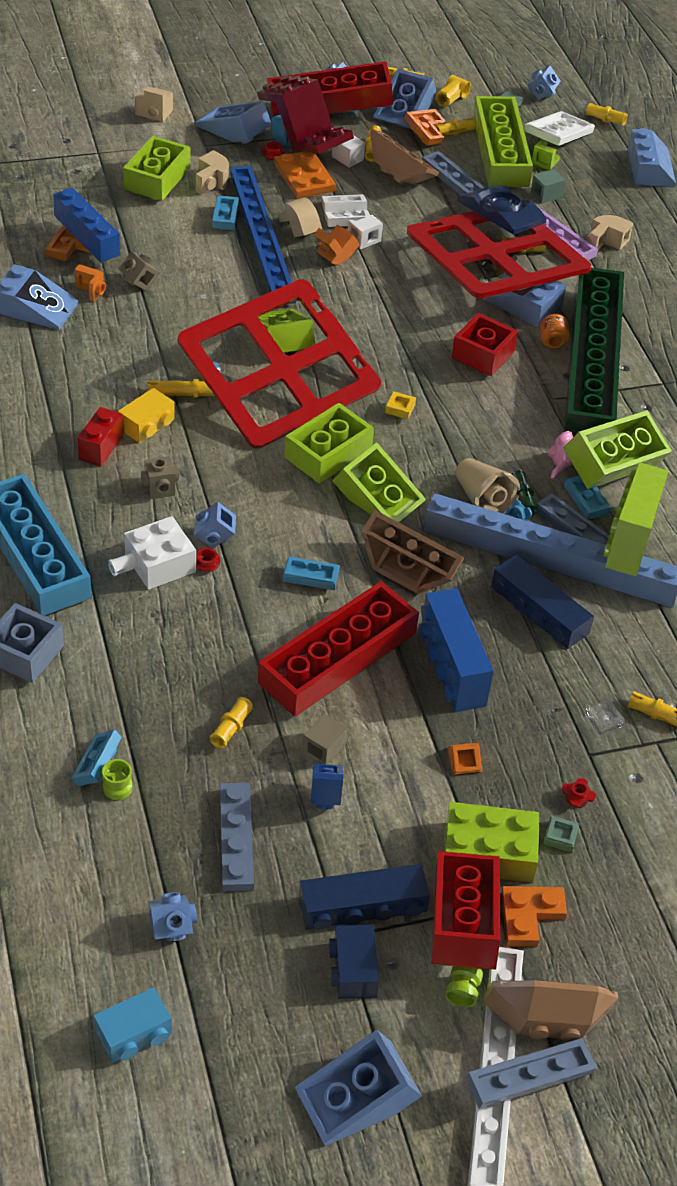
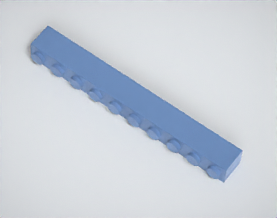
(547, 548)

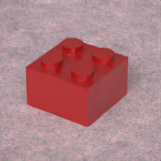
(484, 344)

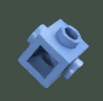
(543, 83)
(215, 525)
(163, 909)

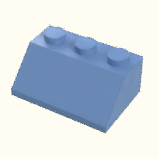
(650, 159)

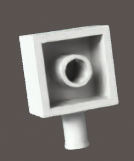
(157, 553)

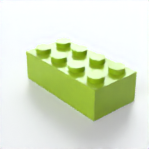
(616, 449)

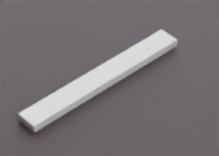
(497, 1046)

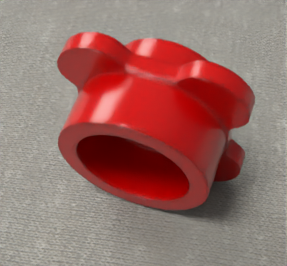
(272, 150)
(577, 799)

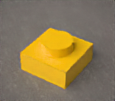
(400, 405)

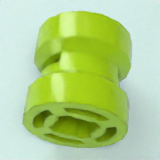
(117, 779)
(463, 987)

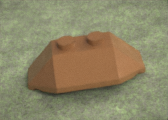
(398, 160)
(407, 555)
(549, 1008)

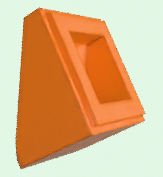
(465, 758)

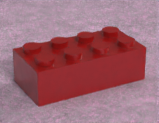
(466, 910)

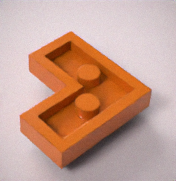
(424, 123)
(63, 245)
(524, 907)

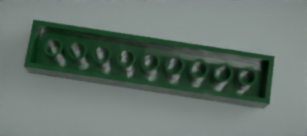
(594, 350)

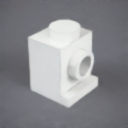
(366, 230)

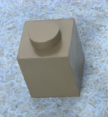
(325, 739)

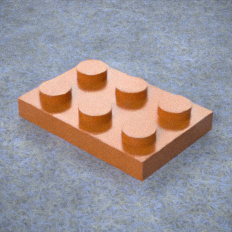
(304, 174)

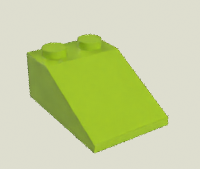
(289, 329)
(378, 485)

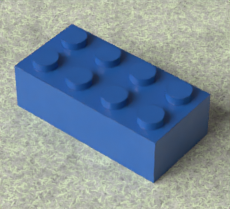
(455, 650)

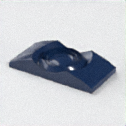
(504, 208)

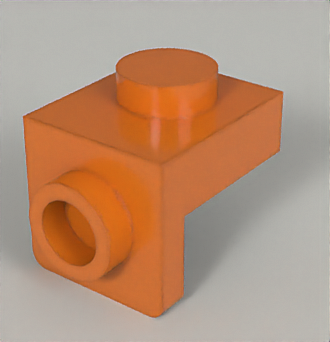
(90, 280)

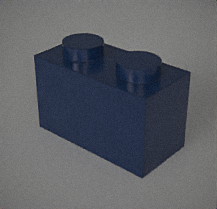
(355, 962)

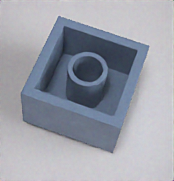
(28, 642)

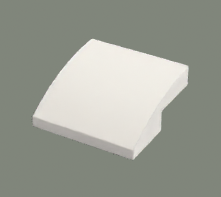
(344, 208)

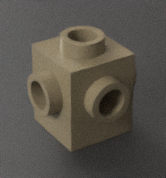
(139, 270)
(159, 477)

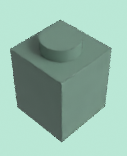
(548, 186)

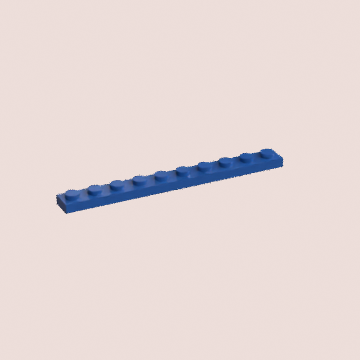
(260, 228)

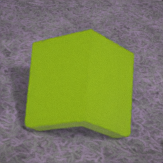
(544, 156)

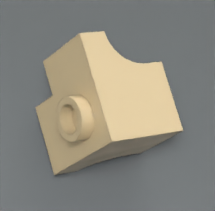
(154, 103)

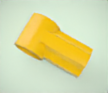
(454, 88)

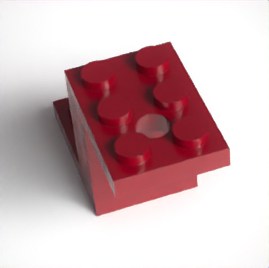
(304, 114)

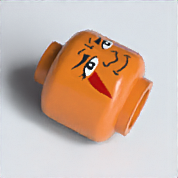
(554, 331)

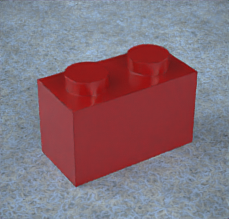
(100, 436)

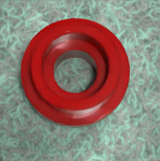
(207, 559)

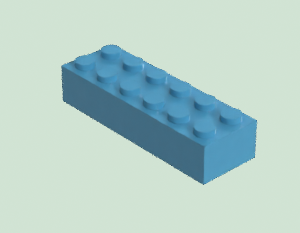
(39, 549)

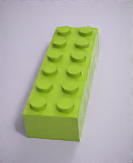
(502, 141)
(634, 519)

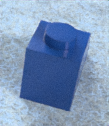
(326, 785)

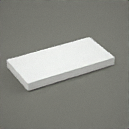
(559, 128)

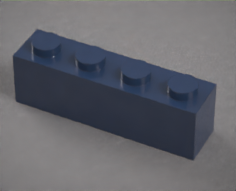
(542, 601)
(363, 896)

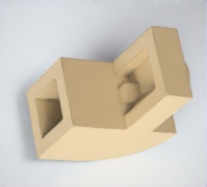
(212, 172)
(302, 217)
(610, 231)

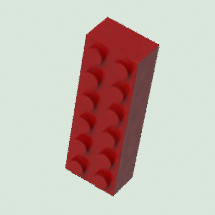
(350, 87)
(337, 648)

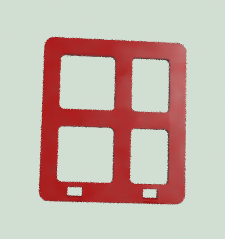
(497, 253)
(281, 366)

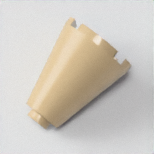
(487, 485)

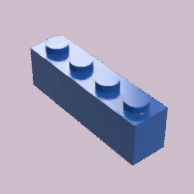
(86, 224)

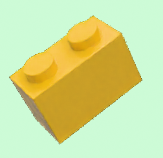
(147, 415)

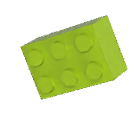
(156, 168)
(328, 442)
(495, 832)

